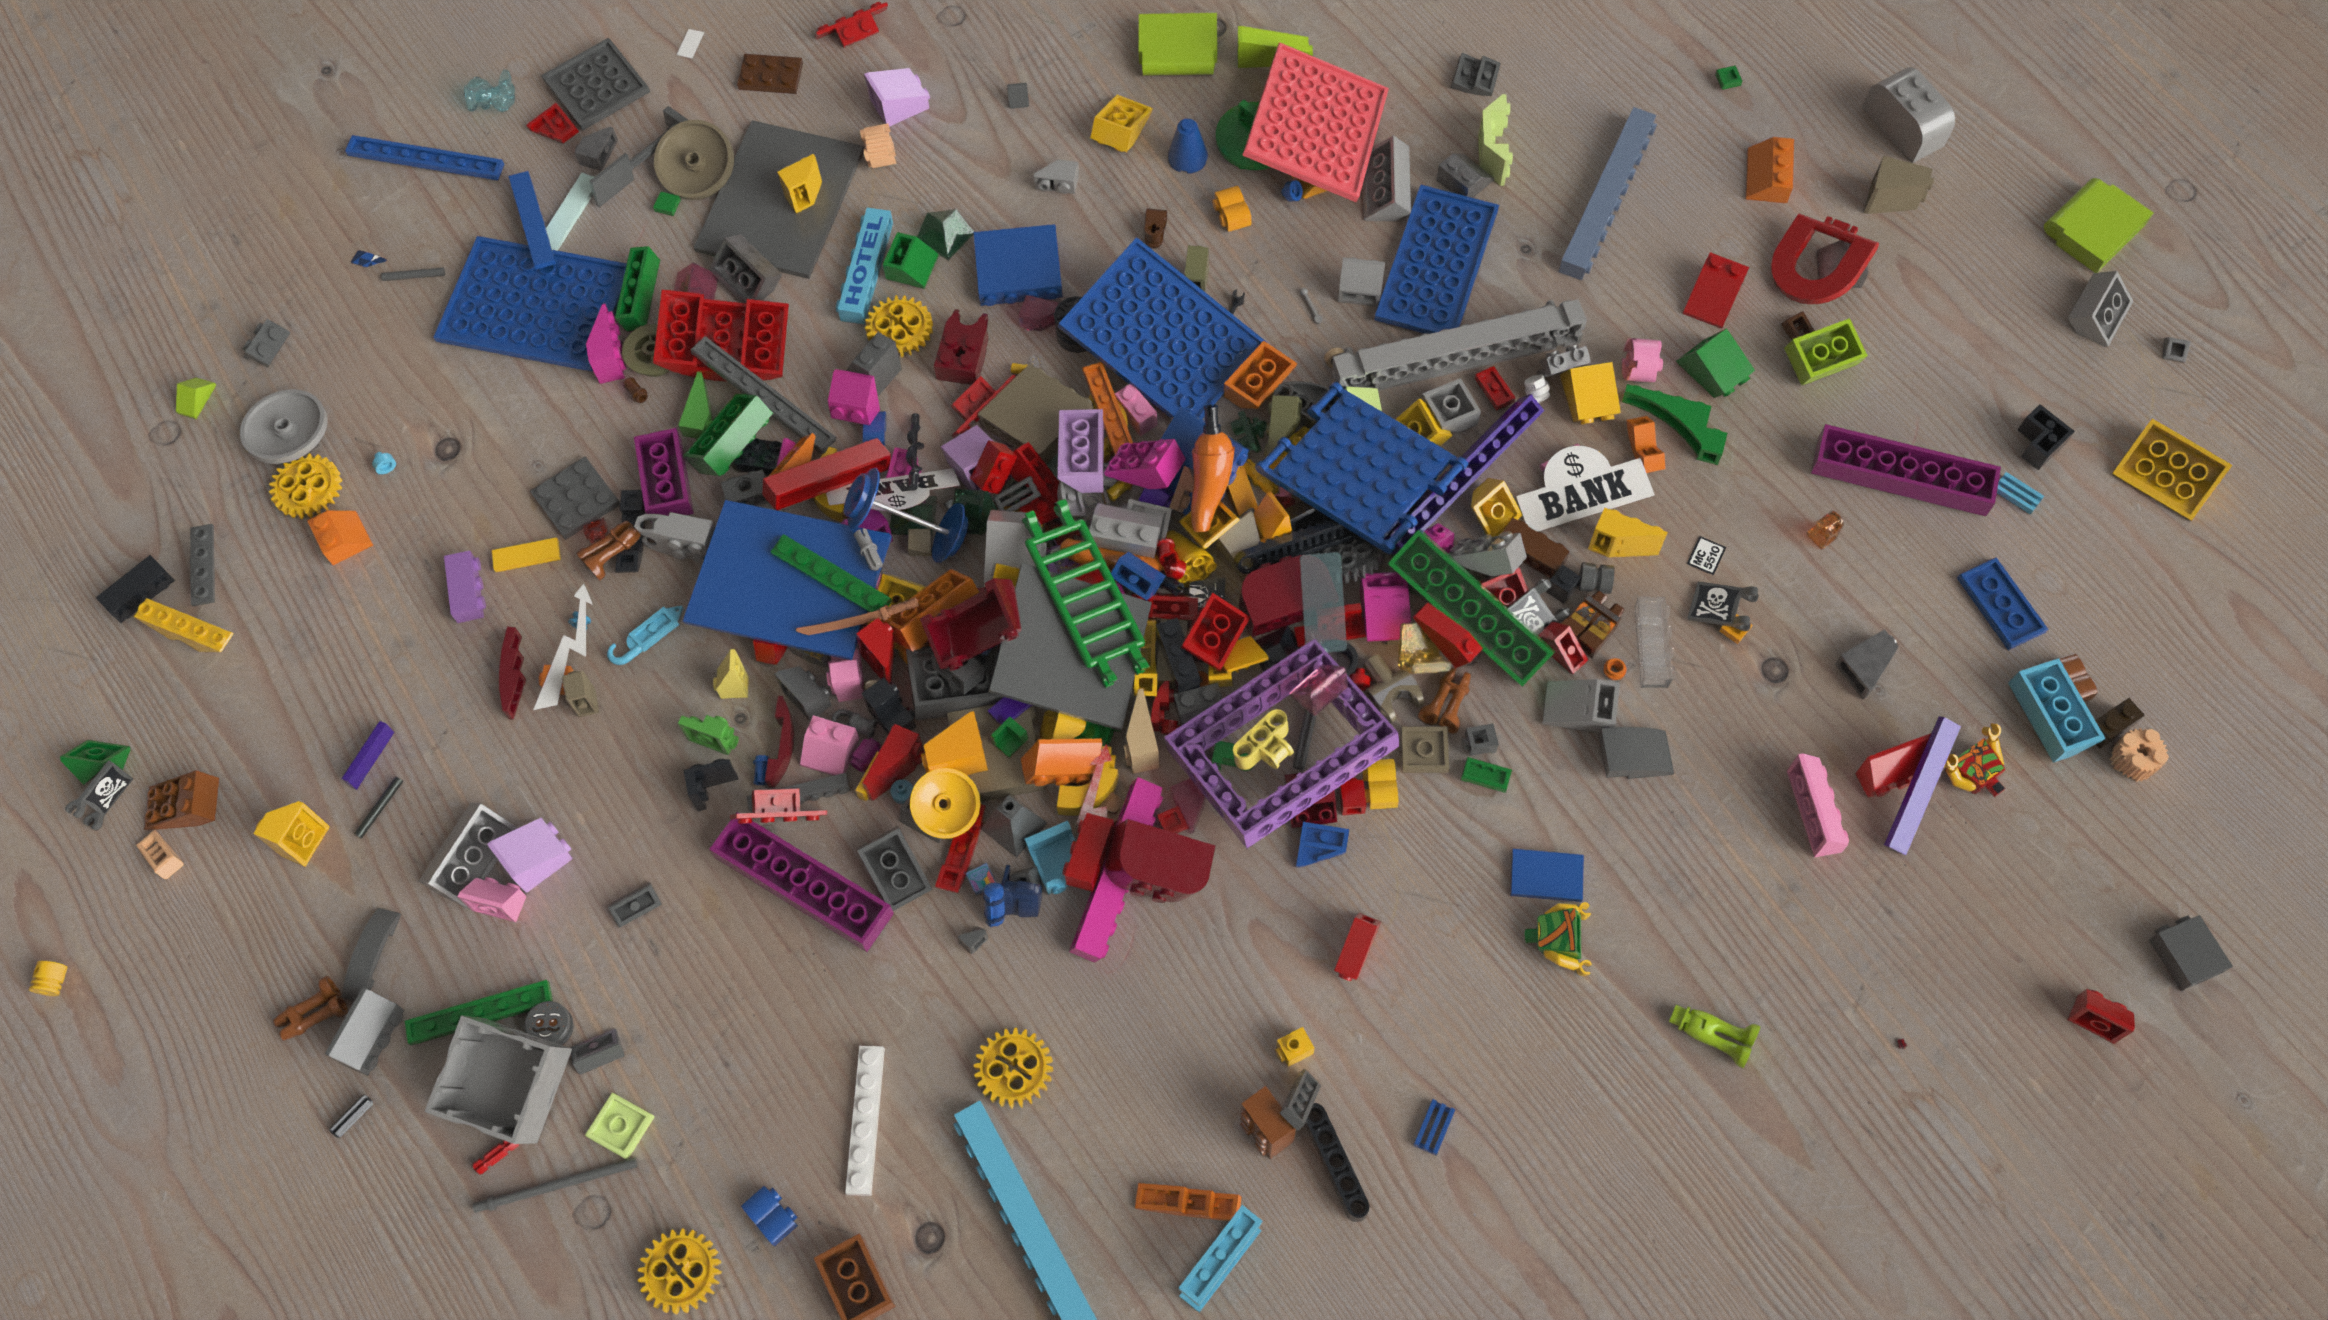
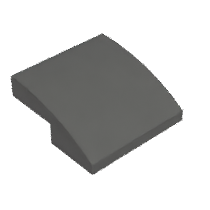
(1475, 75)

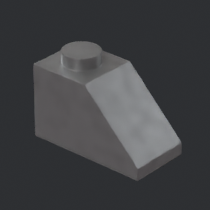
(596, 148)

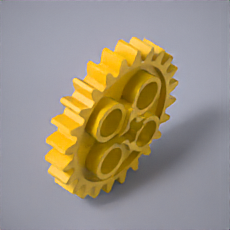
(910, 314)
(303, 481)
(1001, 1086)
(662, 1287)

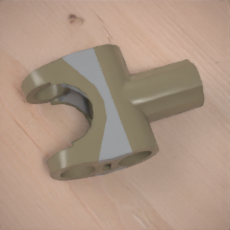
(1390, 687)

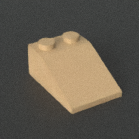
(1141, 746)

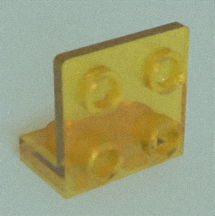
(1418, 651)

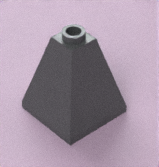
(1012, 824)

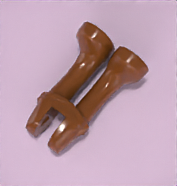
(598, 553)
(1430, 713)
(294, 1014)

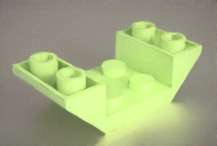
(1495, 157)

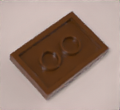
(770, 73)

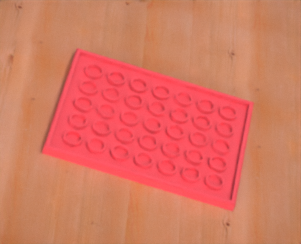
(1316, 122)

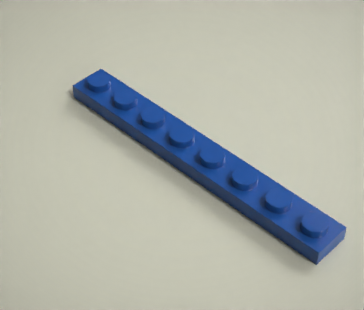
(425, 157)

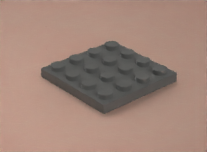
(595, 83)

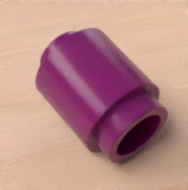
(864, 754)

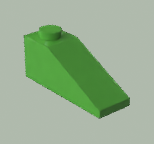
(697, 411)

